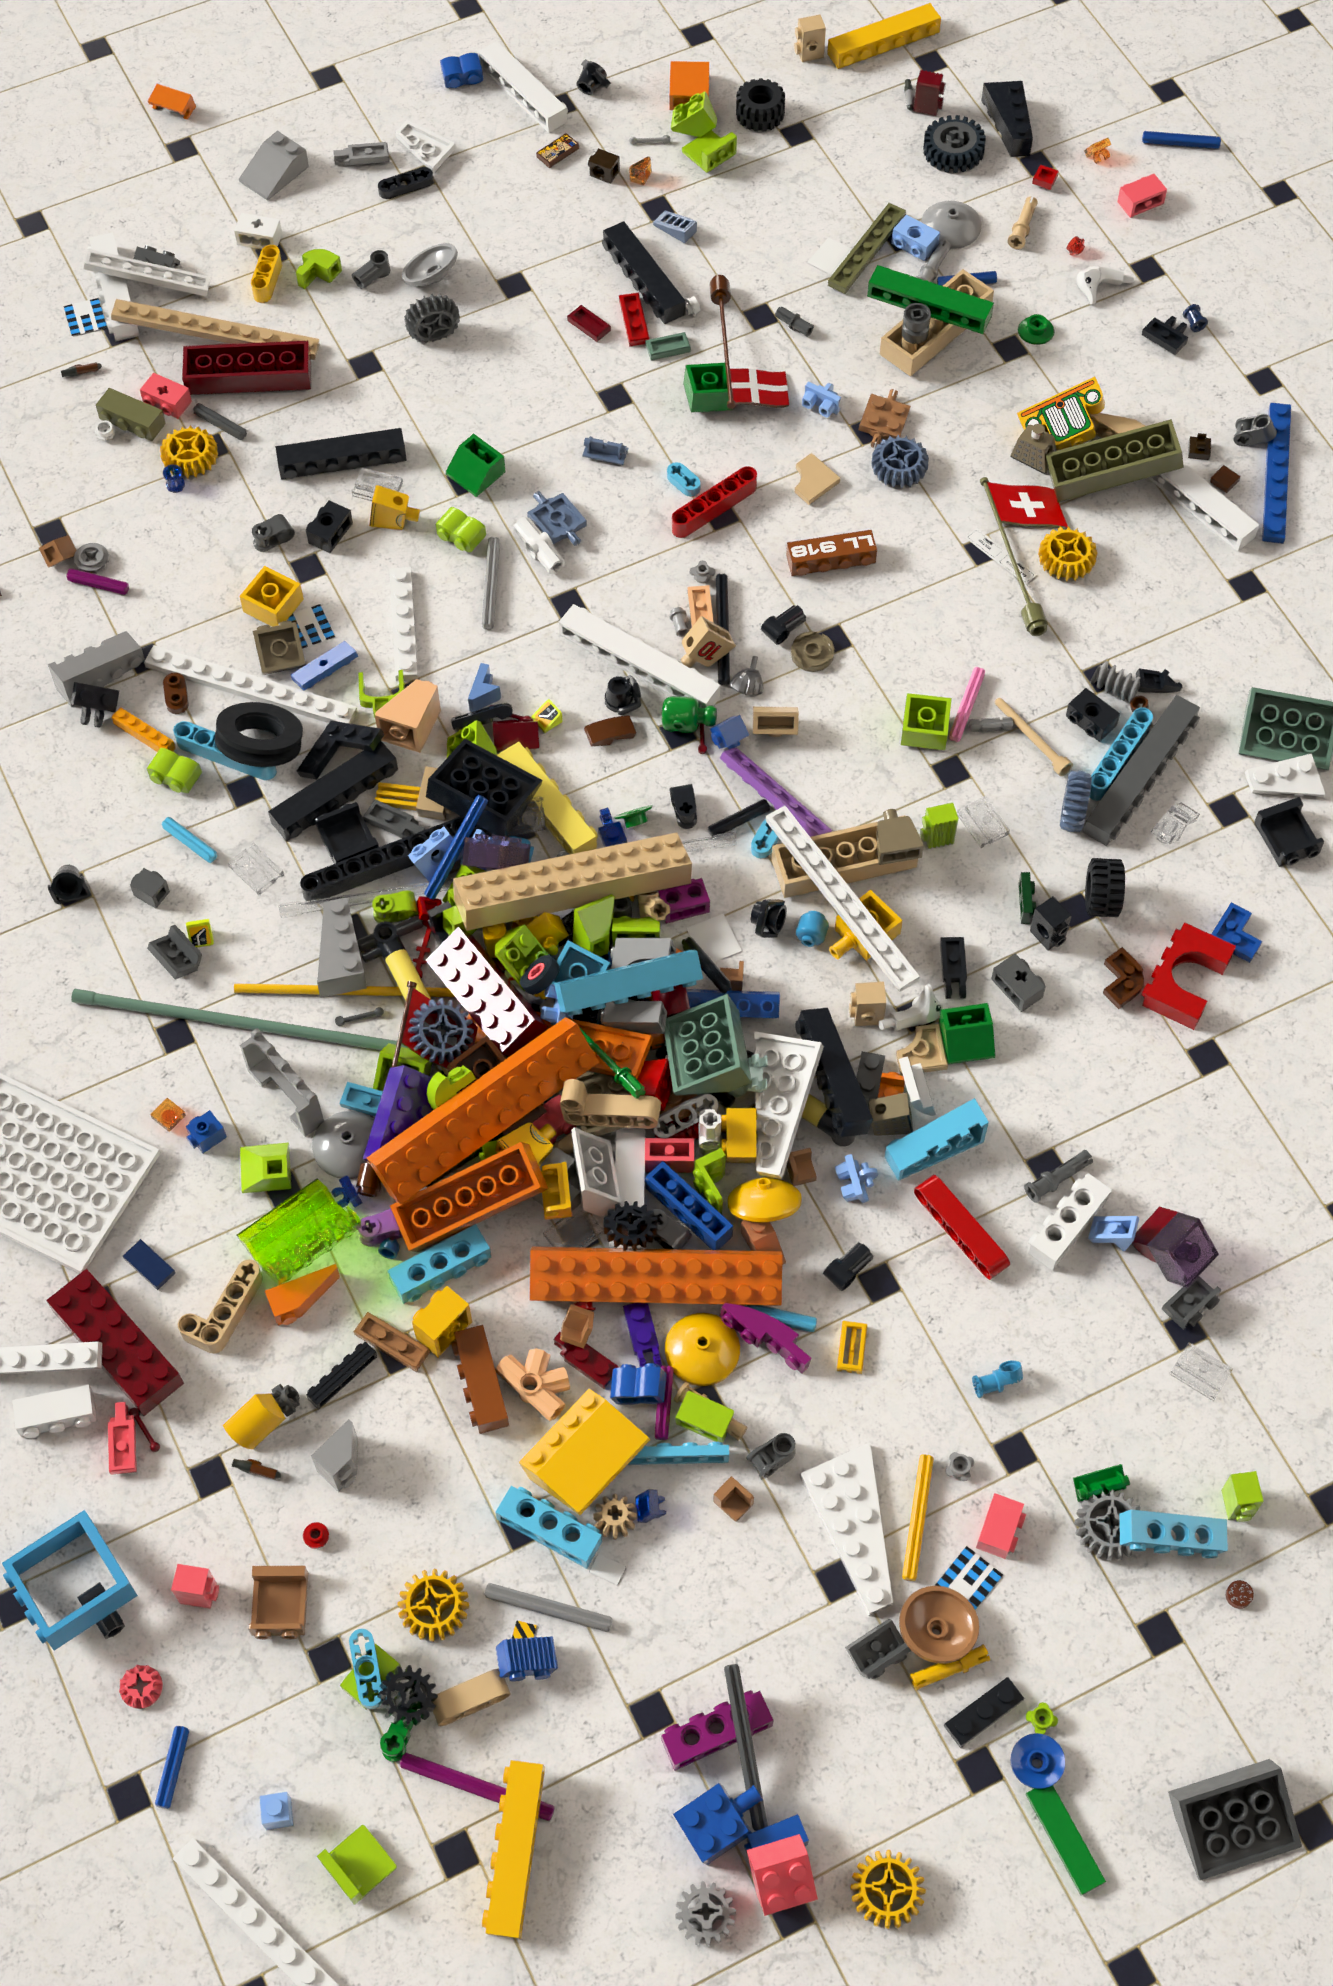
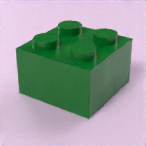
(706, 387)

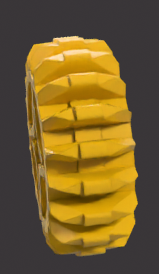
(188, 446)
(1067, 547)
(424, 1609)
(875, 1889)

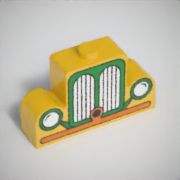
(1067, 414)

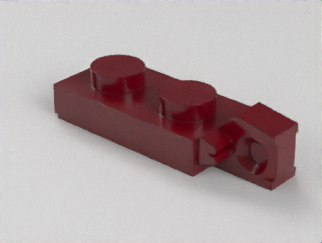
(587, 1361)

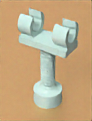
(756, 1070)

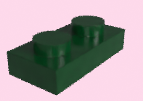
(1026, 890)

